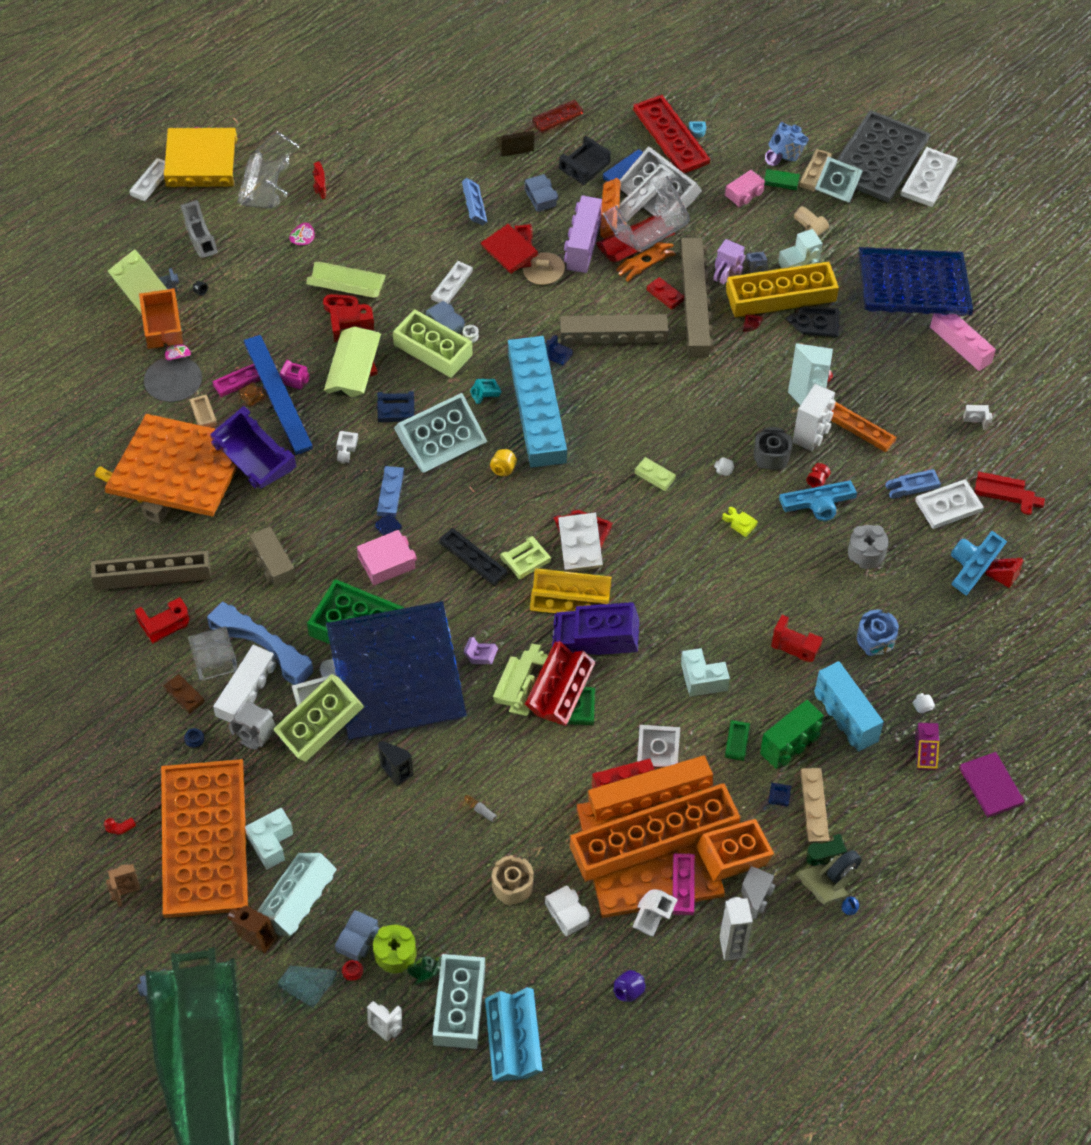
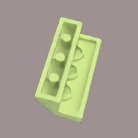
(346, 279)
(352, 361)

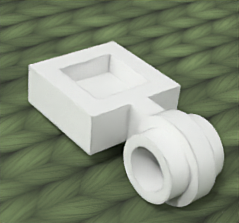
(346, 442)

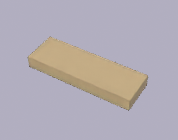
(814, 170)

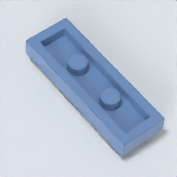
(474, 202)
(390, 491)

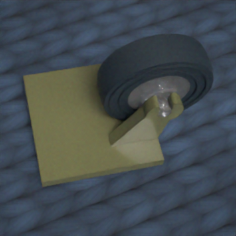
(829, 881)

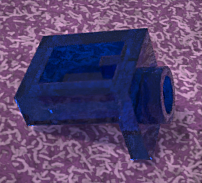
(557, 351)

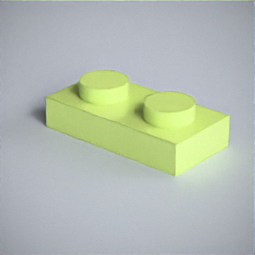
(655, 474)

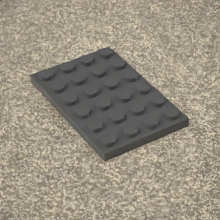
(884, 153)

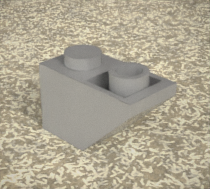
(756, 888)

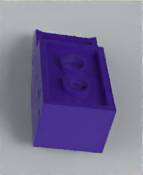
(598, 629)

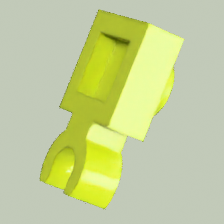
(741, 523)

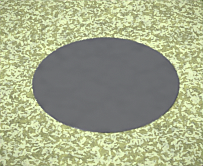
(172, 379)

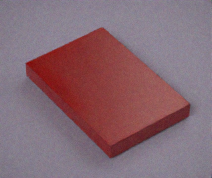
(509, 248)

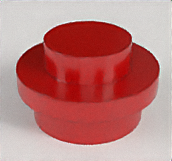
(352, 970)

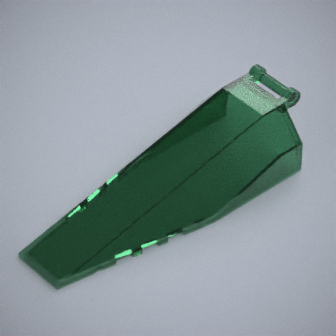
(198, 1046)

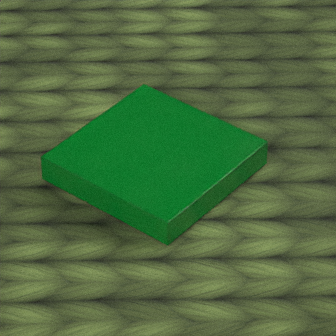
(584, 710)

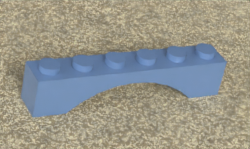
(293, 665)

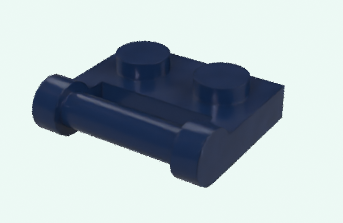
(395, 411)

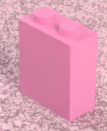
(386, 557)

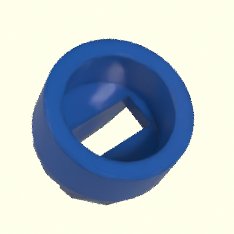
(847, 908)

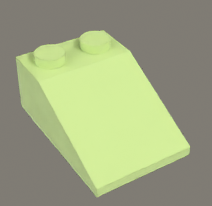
(135, 277)

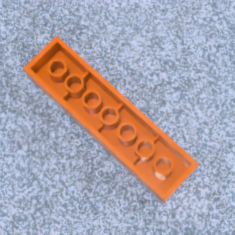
(652, 832)

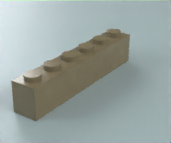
(613, 329)
(150, 570)

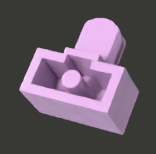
(728, 261)

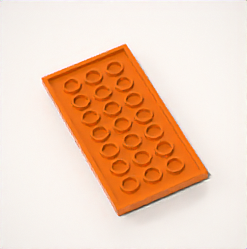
(203, 838)

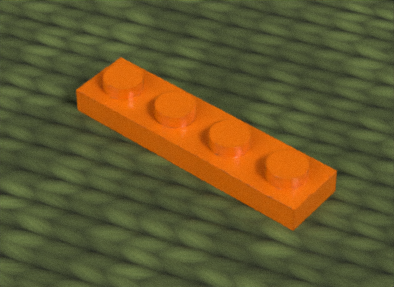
(610, 198)

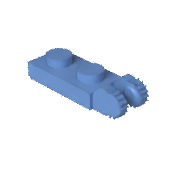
(913, 483)

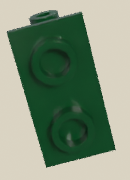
(424, 969)

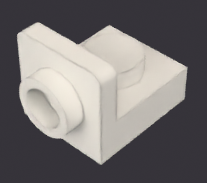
(978, 413)

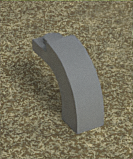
(197, 230)

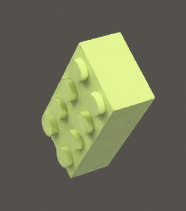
(432, 343)
(318, 718)

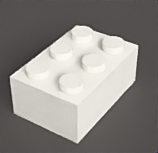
(814, 417)

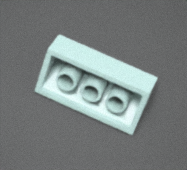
(809, 367)
(297, 891)

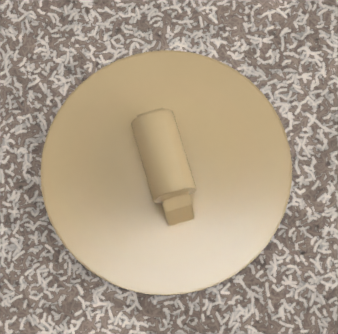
(545, 269)

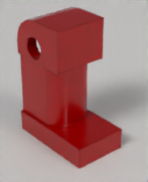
(351, 317)
(164, 622)
(794, 642)

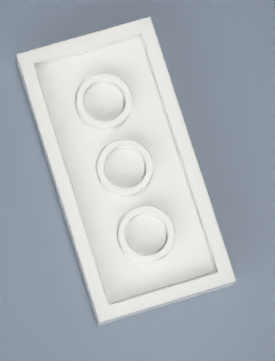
(929, 177)

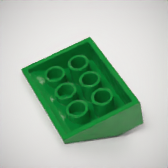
(342, 603)

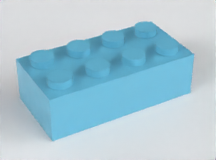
(848, 706)

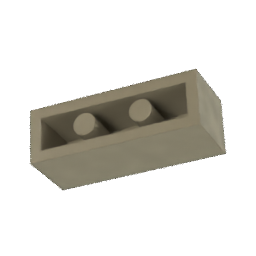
(271, 557)

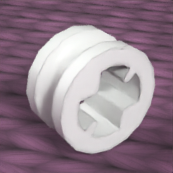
(470, 329)

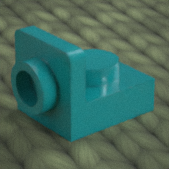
(484, 388)

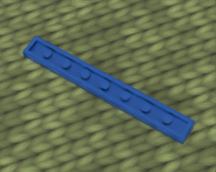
(278, 395)

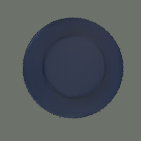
(194, 738)

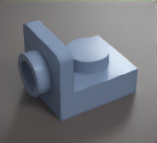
(757, 262)
(170, 281)

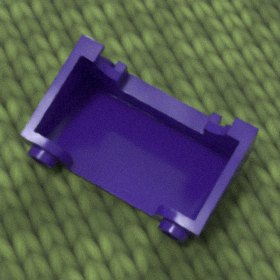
(252, 449)

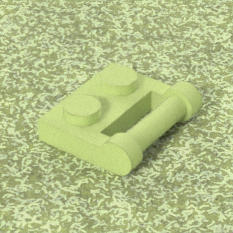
(528, 561)

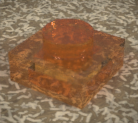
(251, 394)

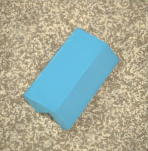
(513, 1035)

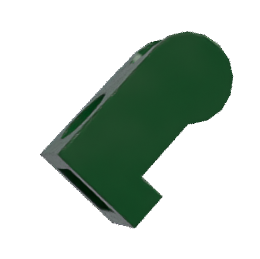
(824, 853)

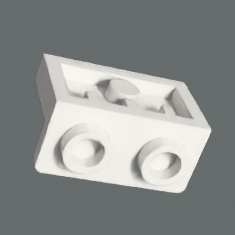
(382, 1022)

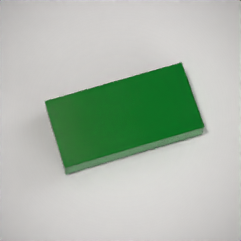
(781, 179)
(737, 740)

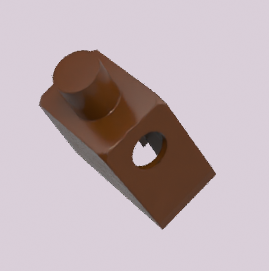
(253, 927)

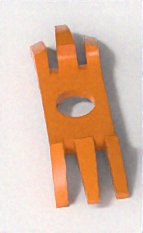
(638, 265)

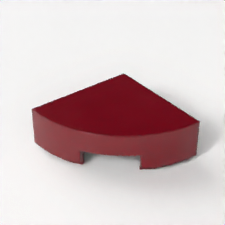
(751, 322)

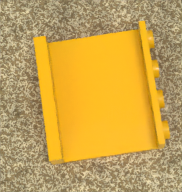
(200, 157)

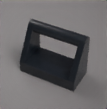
(395, 762)

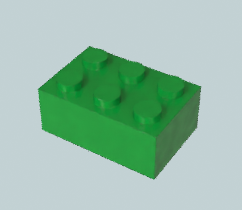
(791, 734)

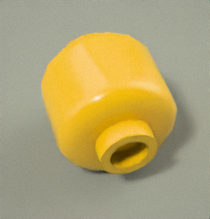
(503, 462)

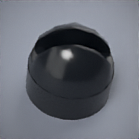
(202, 286)

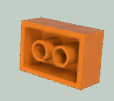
(734, 849)

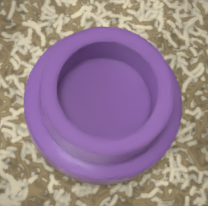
(772, 158)

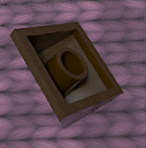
(516, 143)

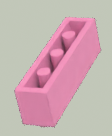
(963, 339)

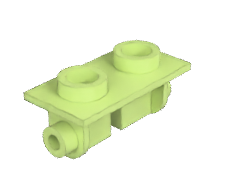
(519, 704)

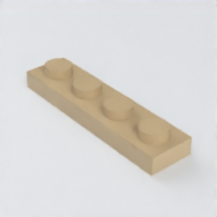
(814, 805)

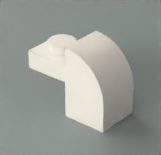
(653, 907)

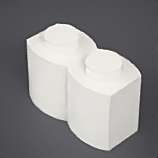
(567, 911)

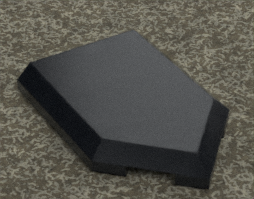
(816, 321)

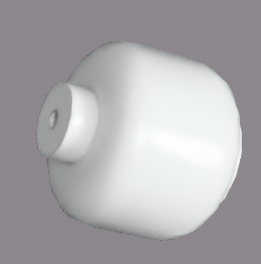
(724, 466)
(923, 703)

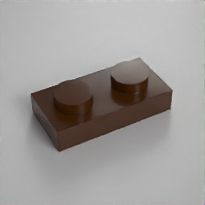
(183, 693)

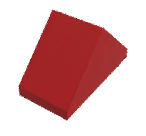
(1005, 570)

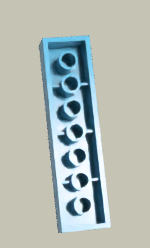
(537, 402)

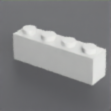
(245, 683)
(735, 928)

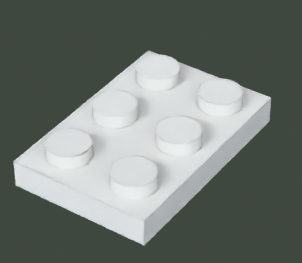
(949, 504)
(580, 542)

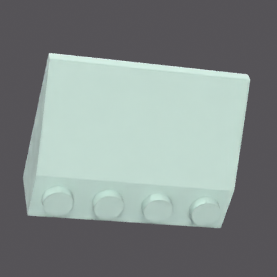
(440, 433)

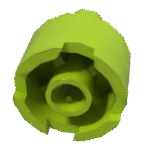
(394, 937)

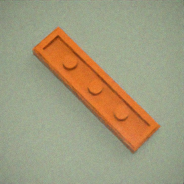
(862, 428)

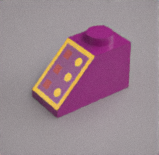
(927, 746)

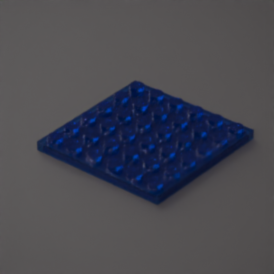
(915, 281)
(398, 669)

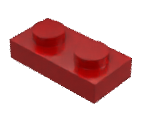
(665, 293)

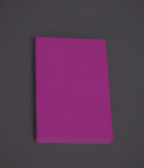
(991, 784)

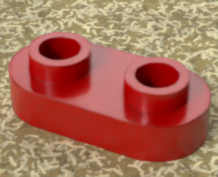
(334, 300)

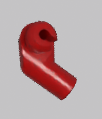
(118, 828)

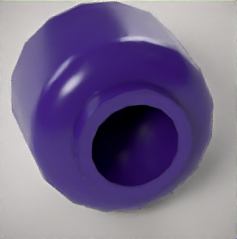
(629, 986)

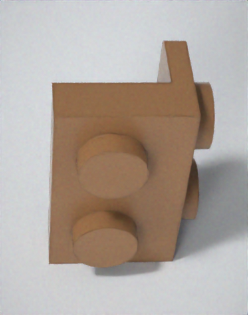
(121, 882)

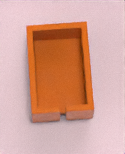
(161, 318)

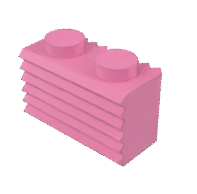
(745, 188)

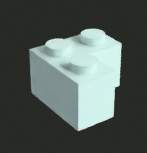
(805, 251)
(703, 678)
(266, 834)

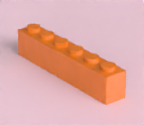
(650, 788)

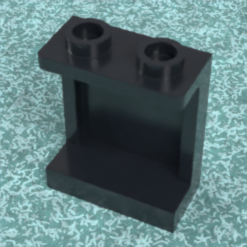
(585, 161)

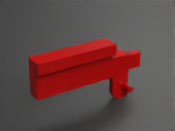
(1007, 490)

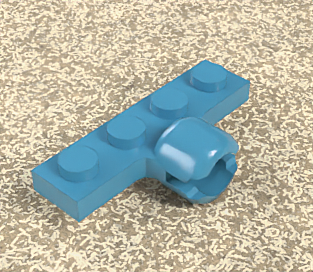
(819, 499)
(975, 560)

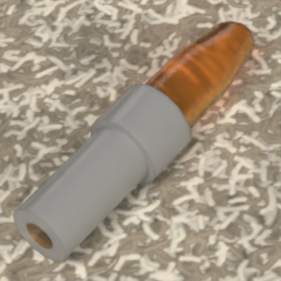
(480, 808)

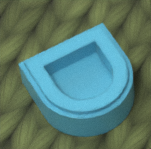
(697, 129)

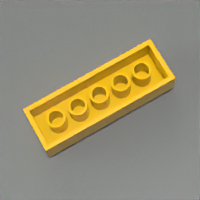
(782, 289)

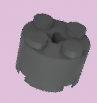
(772, 449)

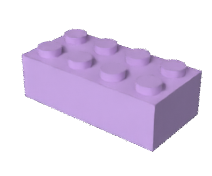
(583, 234)

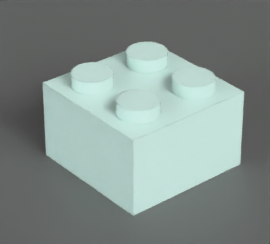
(838, 179)

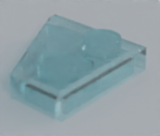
(307, 983)

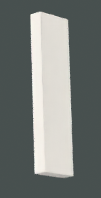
(643, 192)

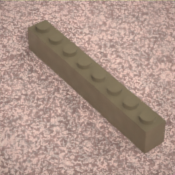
(695, 297)

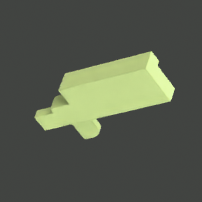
(515, 673)

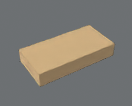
(203, 411)

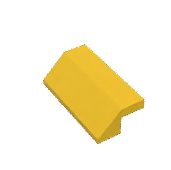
(563, 591)

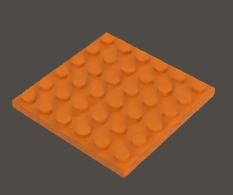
(173, 467)
(623, 889)

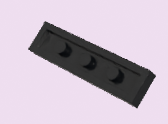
(473, 557)

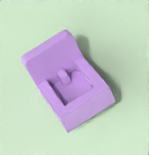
(480, 653)

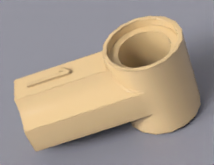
(810, 221)

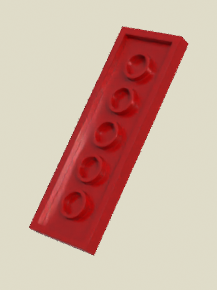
(671, 134)

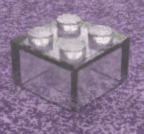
(212, 653)

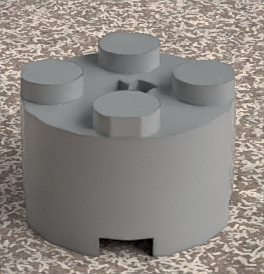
(868, 546)
(253, 725)

